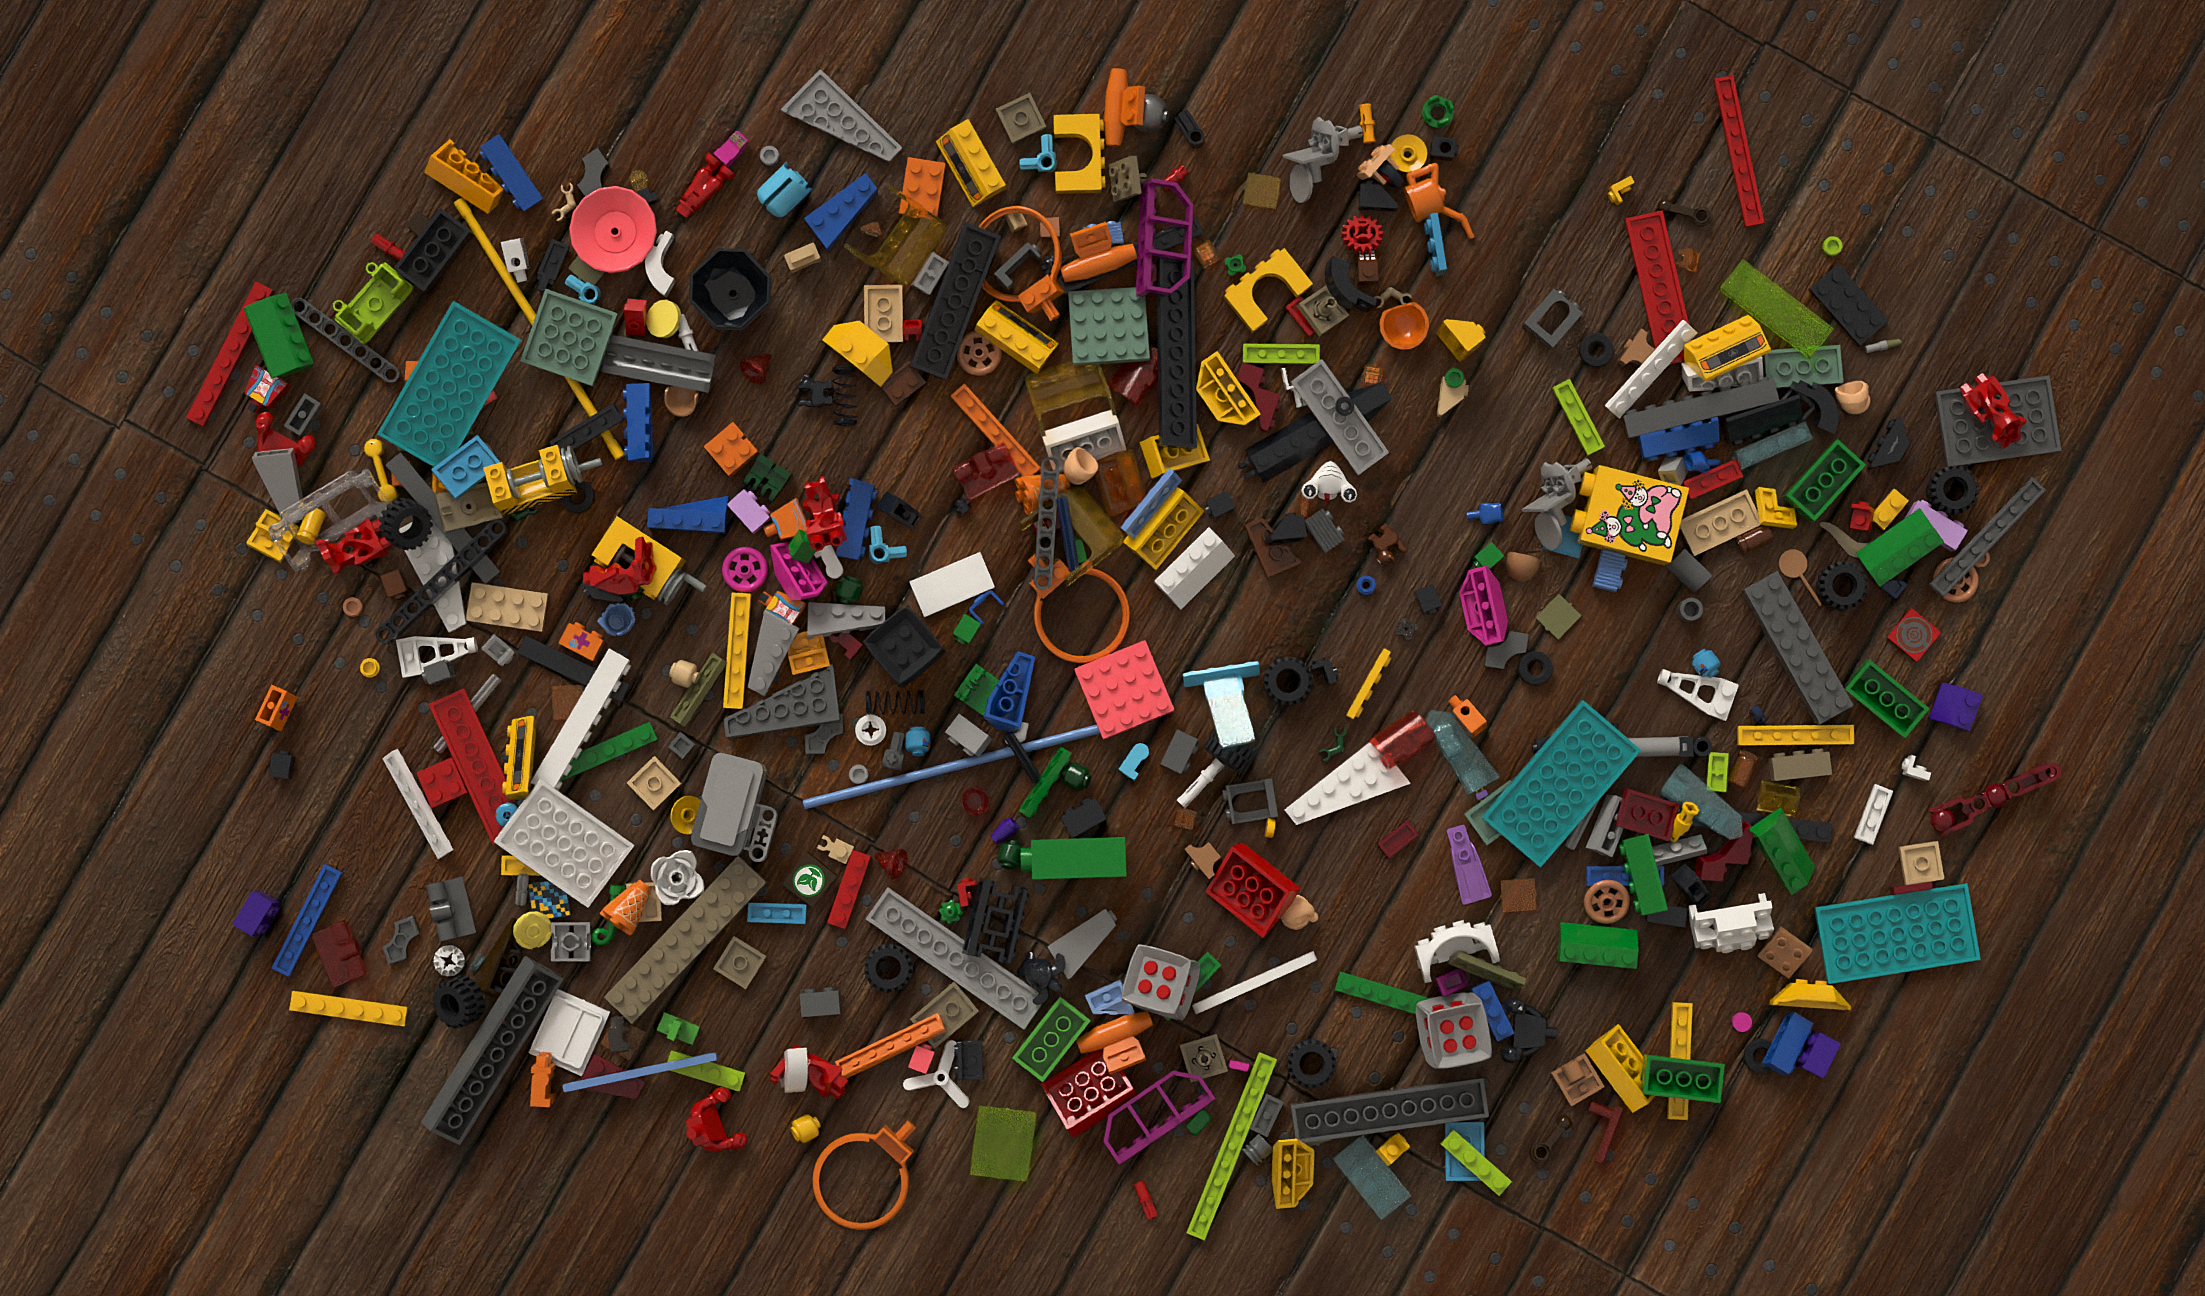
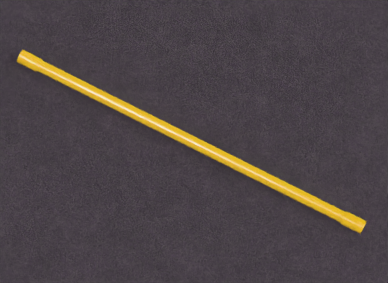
(467, 214)

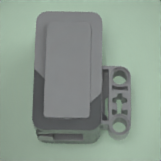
(732, 808)

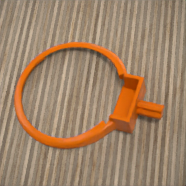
(1045, 290)
(1059, 574)
(894, 1145)

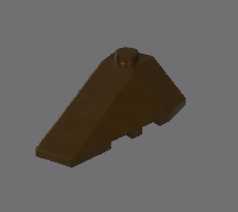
(500, 963)

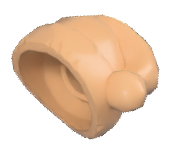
(1853, 397)
(1080, 466)
(1299, 914)

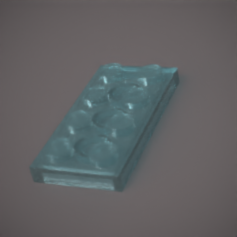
(1371, 1177)

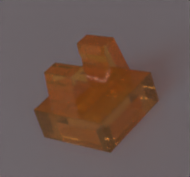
(1690, 259)
(1185, 818)

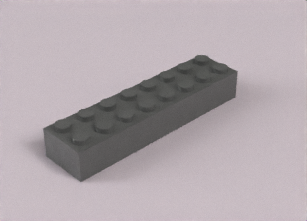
(1796, 648)

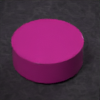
(1741, 1021)

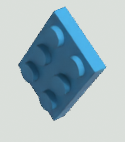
(1435, 244)
(465, 467)
(1474, 1134)

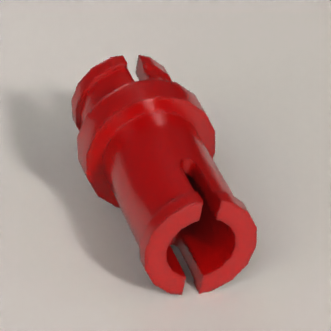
(1176, 175)

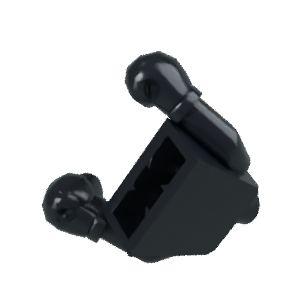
(1528, 1030)

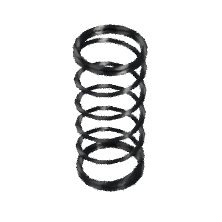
(844, 421)
(920, 693)

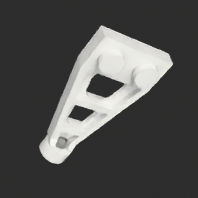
(409, 652)
(1722, 698)

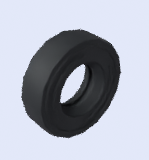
(1601, 339)
(585, 504)
(1527, 659)
(1749, 1055)

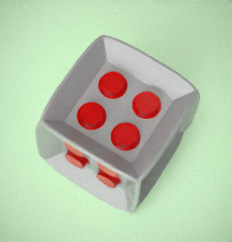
(1160, 982)
(1453, 1030)

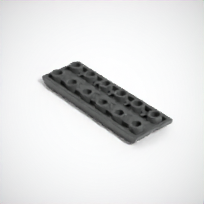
(658, 363)

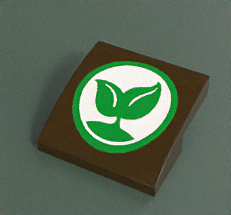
(809, 879)

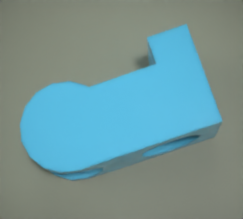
(1136, 755)

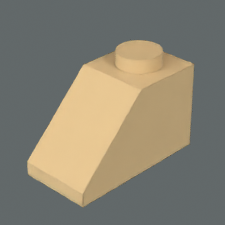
(1450, 397)

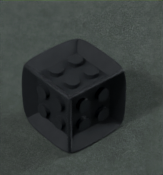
(904, 646)

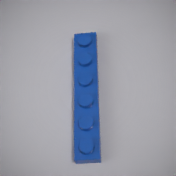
(307, 920)

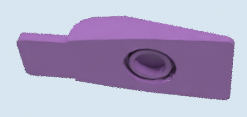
(1467, 867)

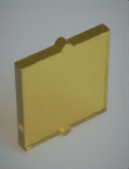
(1261, 191)

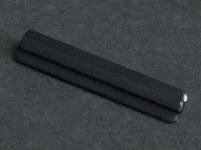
(1022, 757)

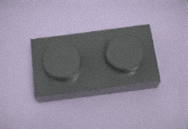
(1266, 1115)

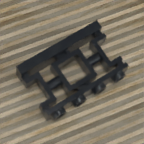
(980, 918)

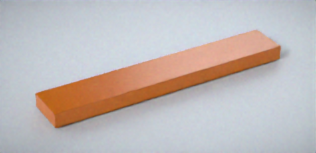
(994, 429)
(891, 1045)

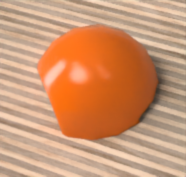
(1404, 325)

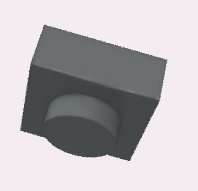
(681, 745)

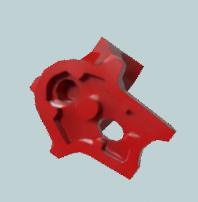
(1983, 398)
(827, 525)
(365, 548)
(621, 580)
(821, 1074)

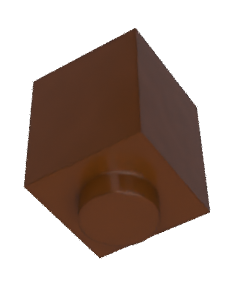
(395, 584)

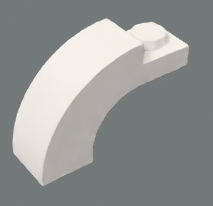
(654, 265)
(795, 1070)

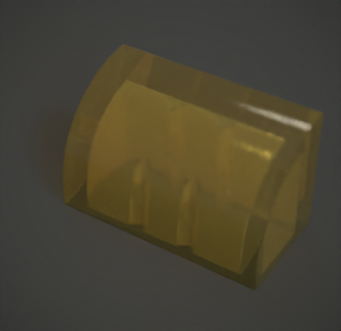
(1775, 795)

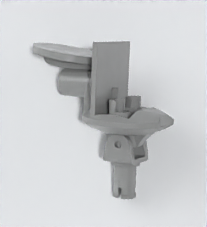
(1325, 151)
(1559, 484)

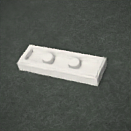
(1873, 814)

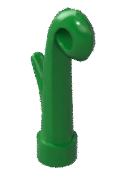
(614, 891)

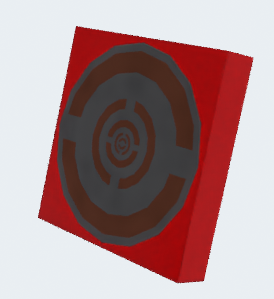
(1913, 635)

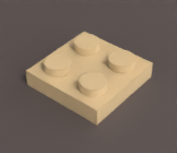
(654, 783)
(1921, 863)

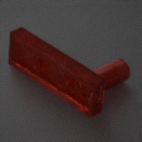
(1608, 1113)

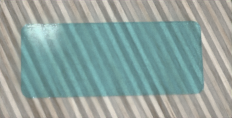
(1228, 710)

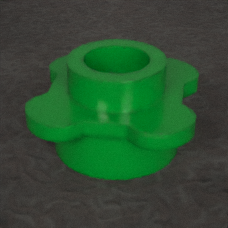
(1230, 263)

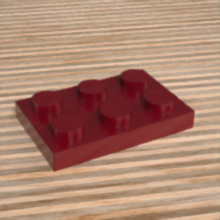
(1647, 814)

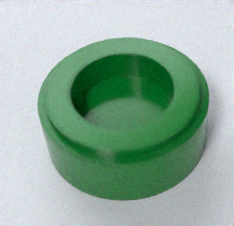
(1454, 378)

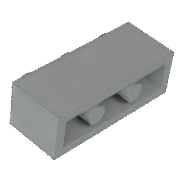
(1605, 833)

